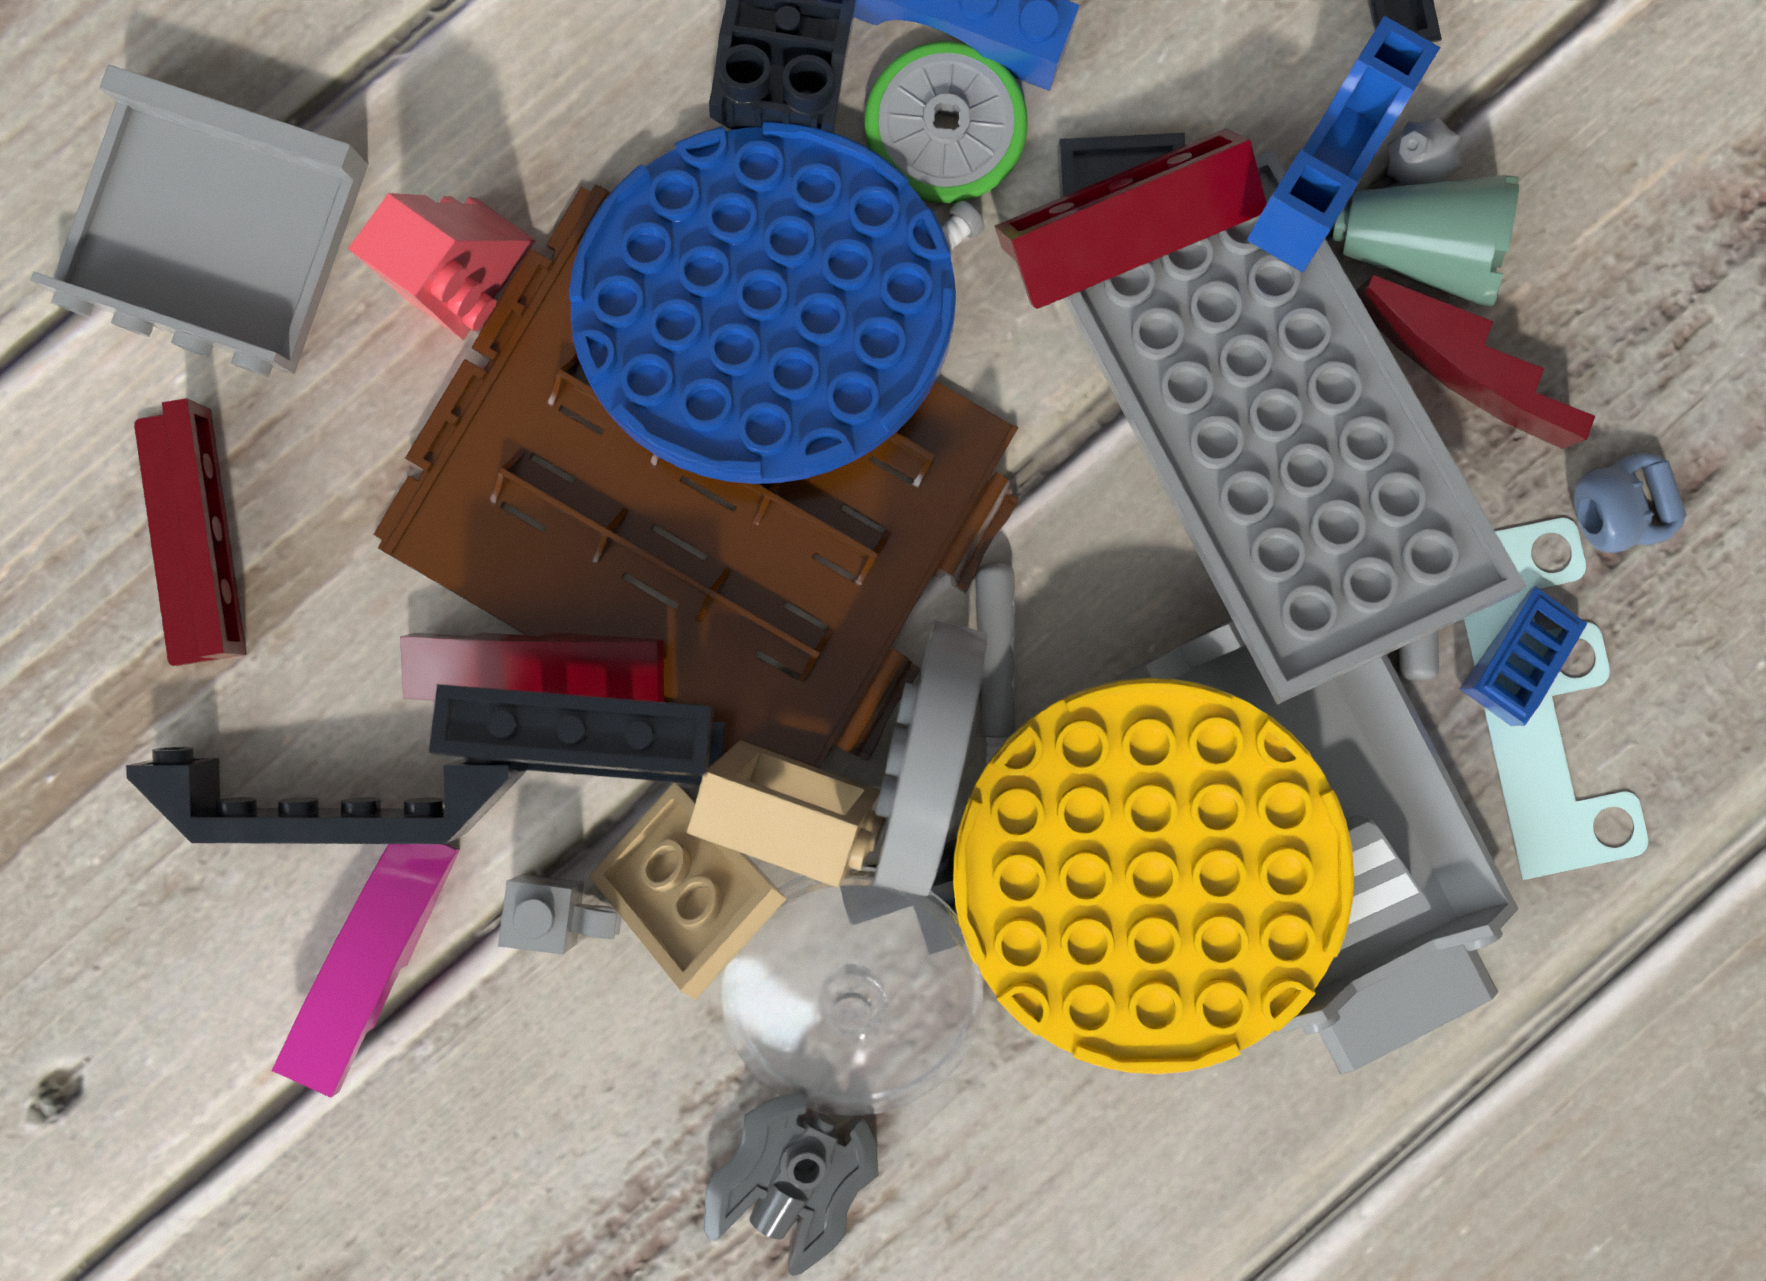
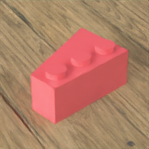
(442, 255)

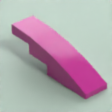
(364, 965)

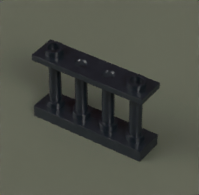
(578, 733)

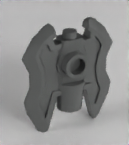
(793, 1172)

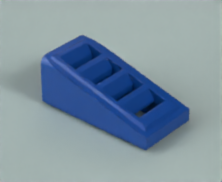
(1481, 683)

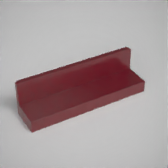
(1134, 217)
(189, 534)

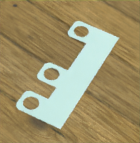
(1546, 821)

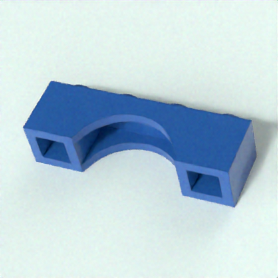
(1019, 34)
(1343, 144)

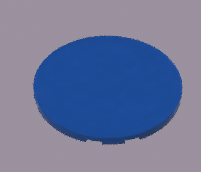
(763, 303)

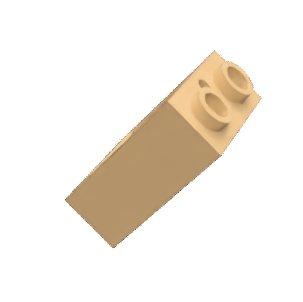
(787, 813)

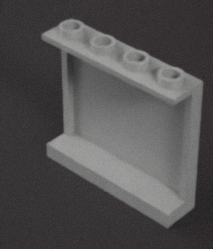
(207, 224)

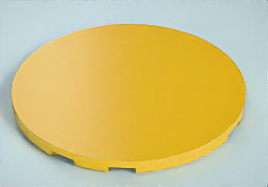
(1153, 875)

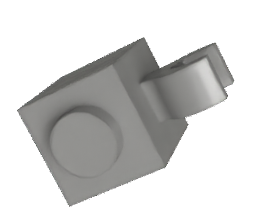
(549, 914)

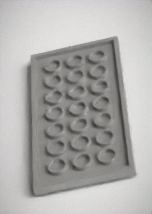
(1293, 453)

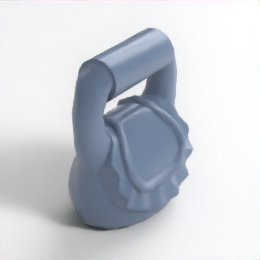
(1615, 509)

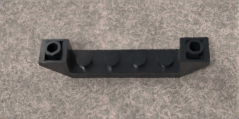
(189, 797)

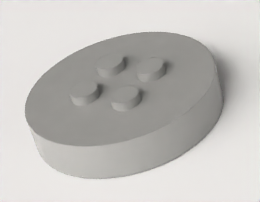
(928, 758)

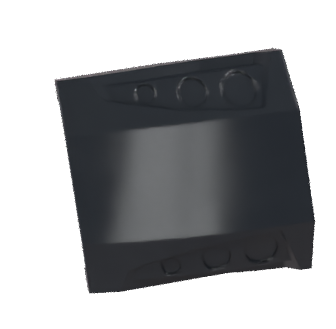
(775, 52)

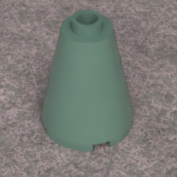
(1435, 232)

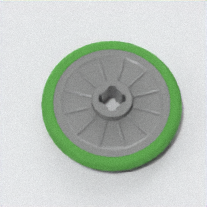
(947, 81)

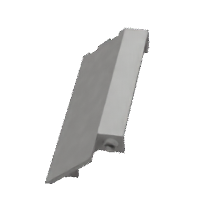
(1387, 771)

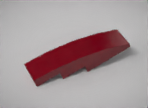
(1453, 350)
(540, 663)

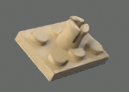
(685, 894)

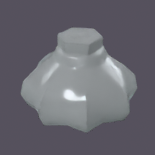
(1424, 153)

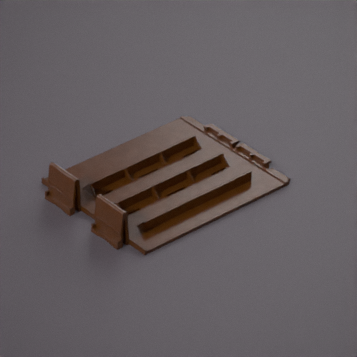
(758, 557)

